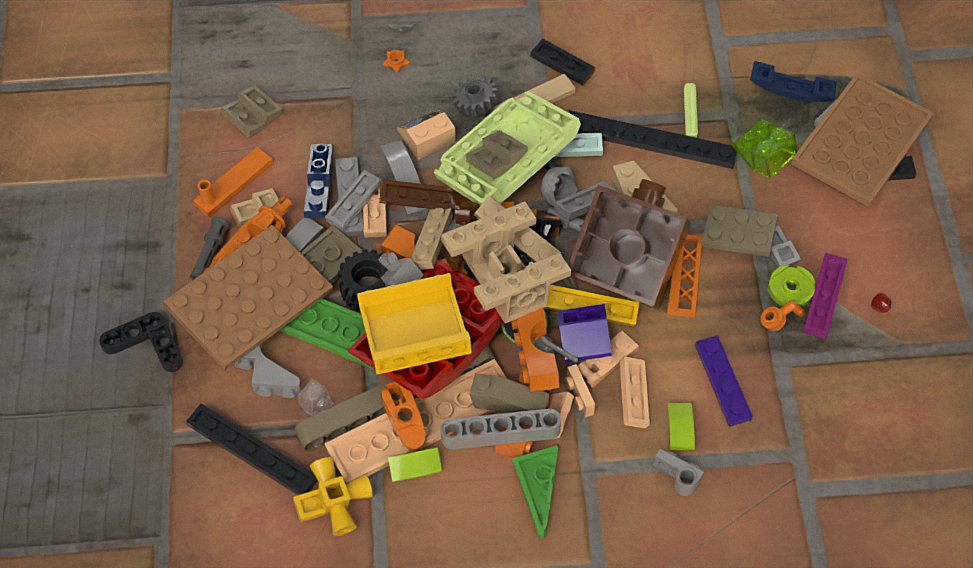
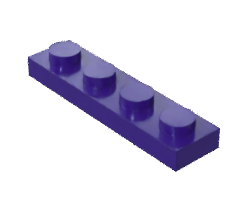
(723, 381)

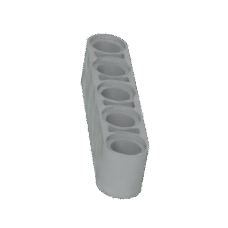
(512, 434)

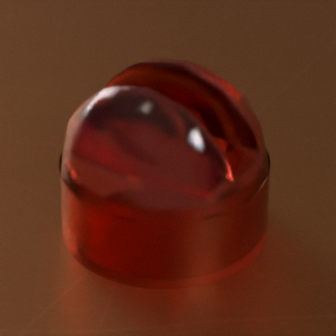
(881, 303)

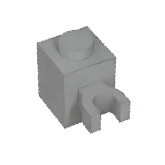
(399, 270)

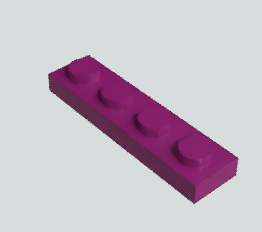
(825, 296)

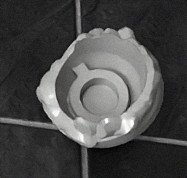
(558, 184)

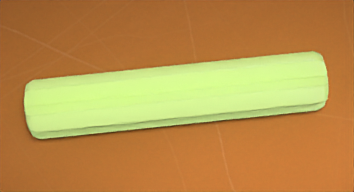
(690, 104)

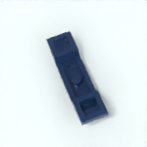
(792, 87)

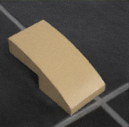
(246, 210)

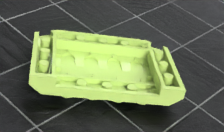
(528, 120)

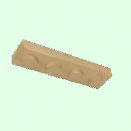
(525, 239)
(430, 241)

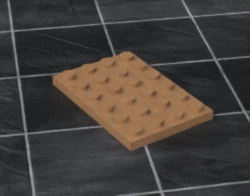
(862, 139)
(247, 297)

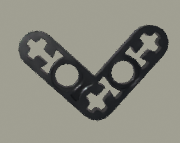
(151, 333)

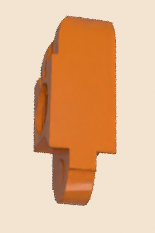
(409, 432)

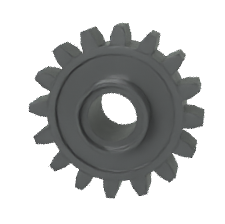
(476, 96)

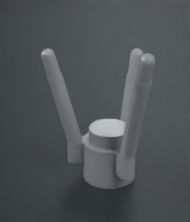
(550, 346)

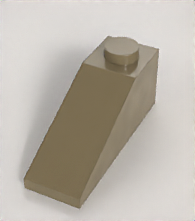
(504, 395)

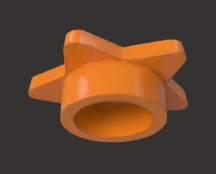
(396, 55)

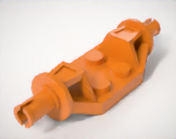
(257, 224)

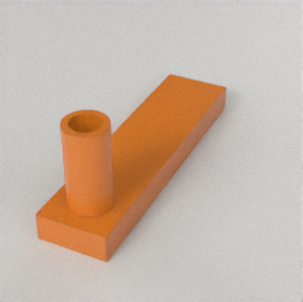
(231, 183)

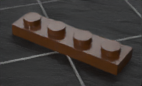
(420, 195)

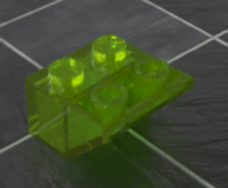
(766, 147)

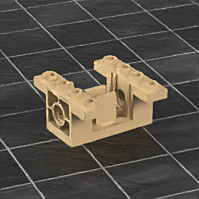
(502, 276)

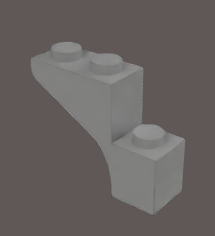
(268, 376)

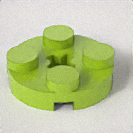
(800, 277)

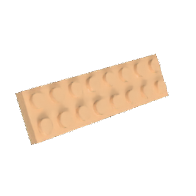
(370, 445)

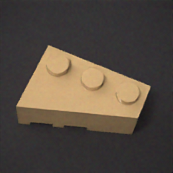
(628, 177)

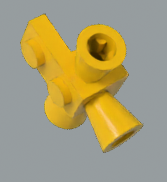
(332, 497)

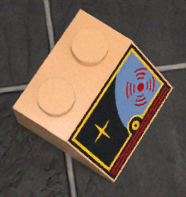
(428, 133)

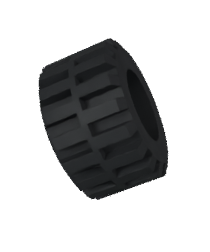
(354, 269)

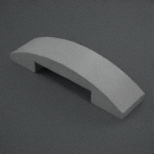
(401, 168)

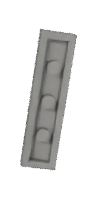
(347, 173)

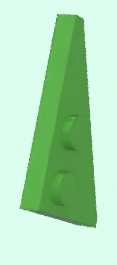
(536, 479)

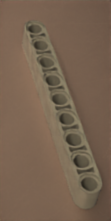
(355, 412)

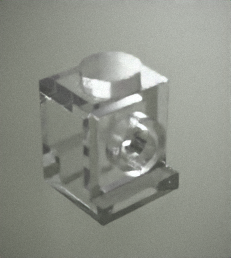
(314, 398)

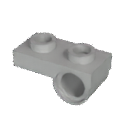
(672, 465)

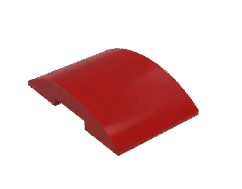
(434, 376)

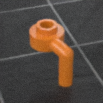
(780, 315)

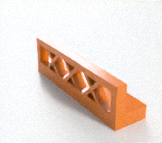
(676, 279)

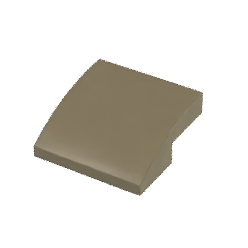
(251, 111)
(497, 154)

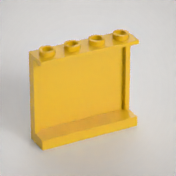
(413, 323)

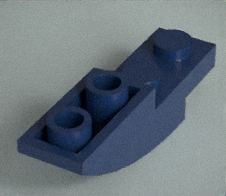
(319, 181)

